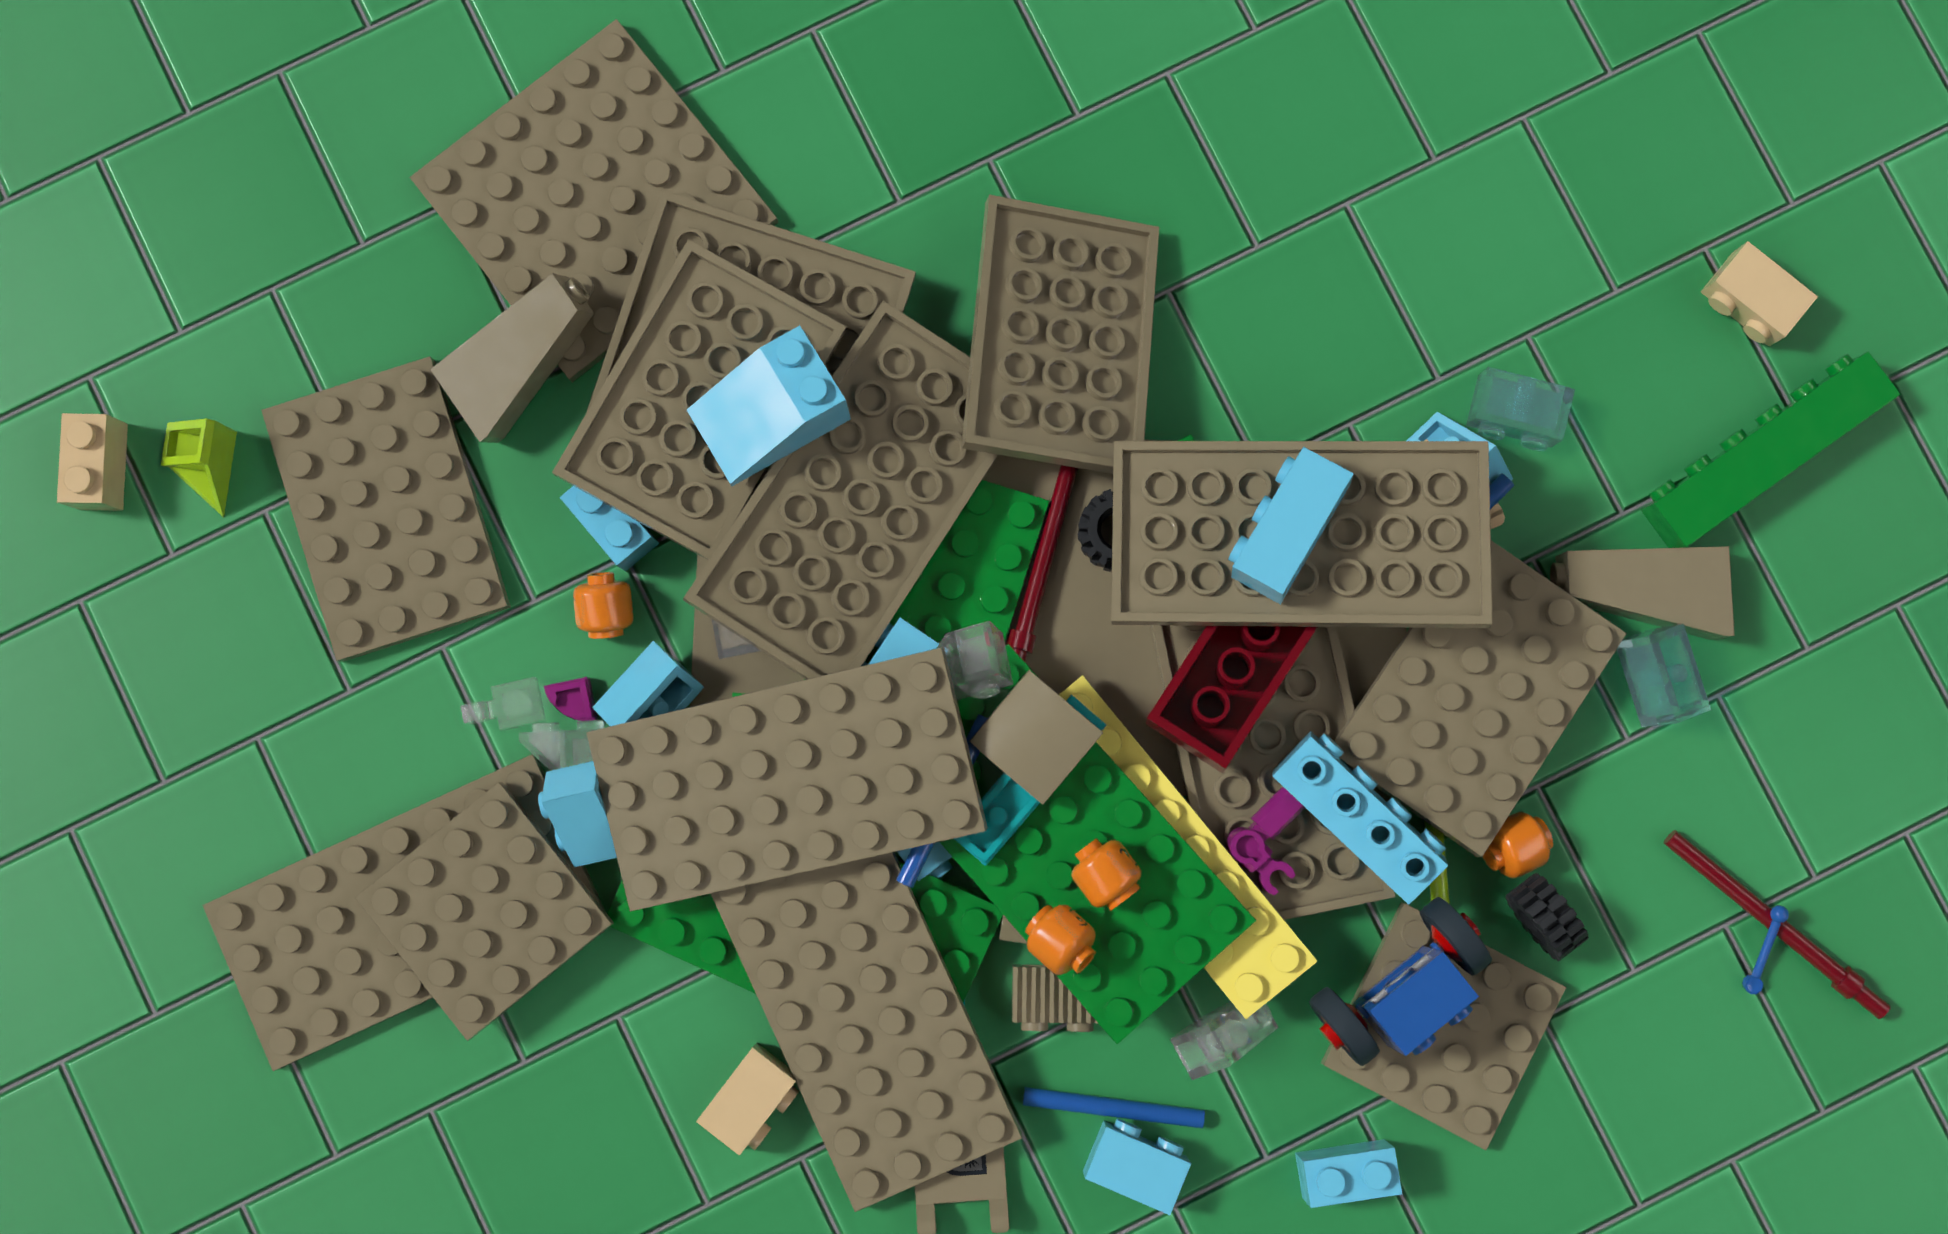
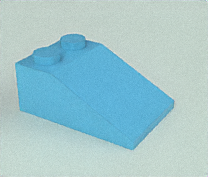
(769, 407)

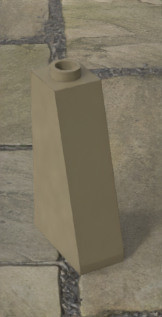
(512, 356)
(1654, 586)

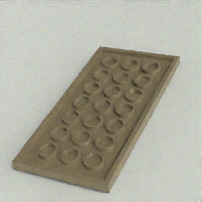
(854, 513)
(1395, 554)
(1309, 699)
(787, 779)
(311, 953)
(869, 1024)

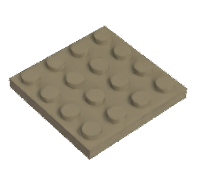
(484, 910)
(1471, 1066)

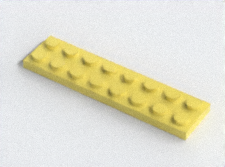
(1266, 953)

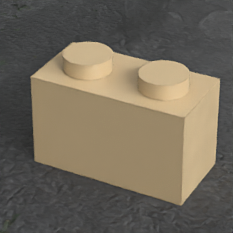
(1758, 295)
(92, 462)
(748, 1100)

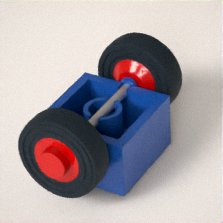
(1414, 996)

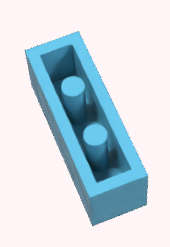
(1289, 524)

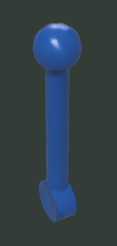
(1752, 982)

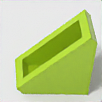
(202, 457)

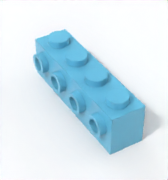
(1361, 817)

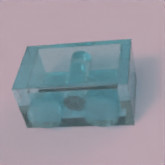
(1520, 409)
(1663, 676)

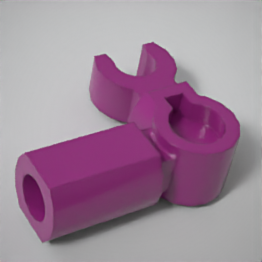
(1249, 843)

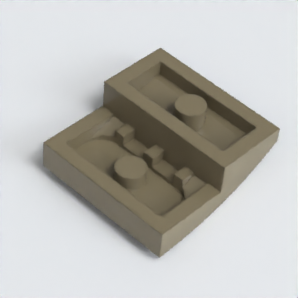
(1036, 737)

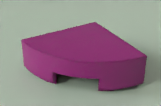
(573, 698)

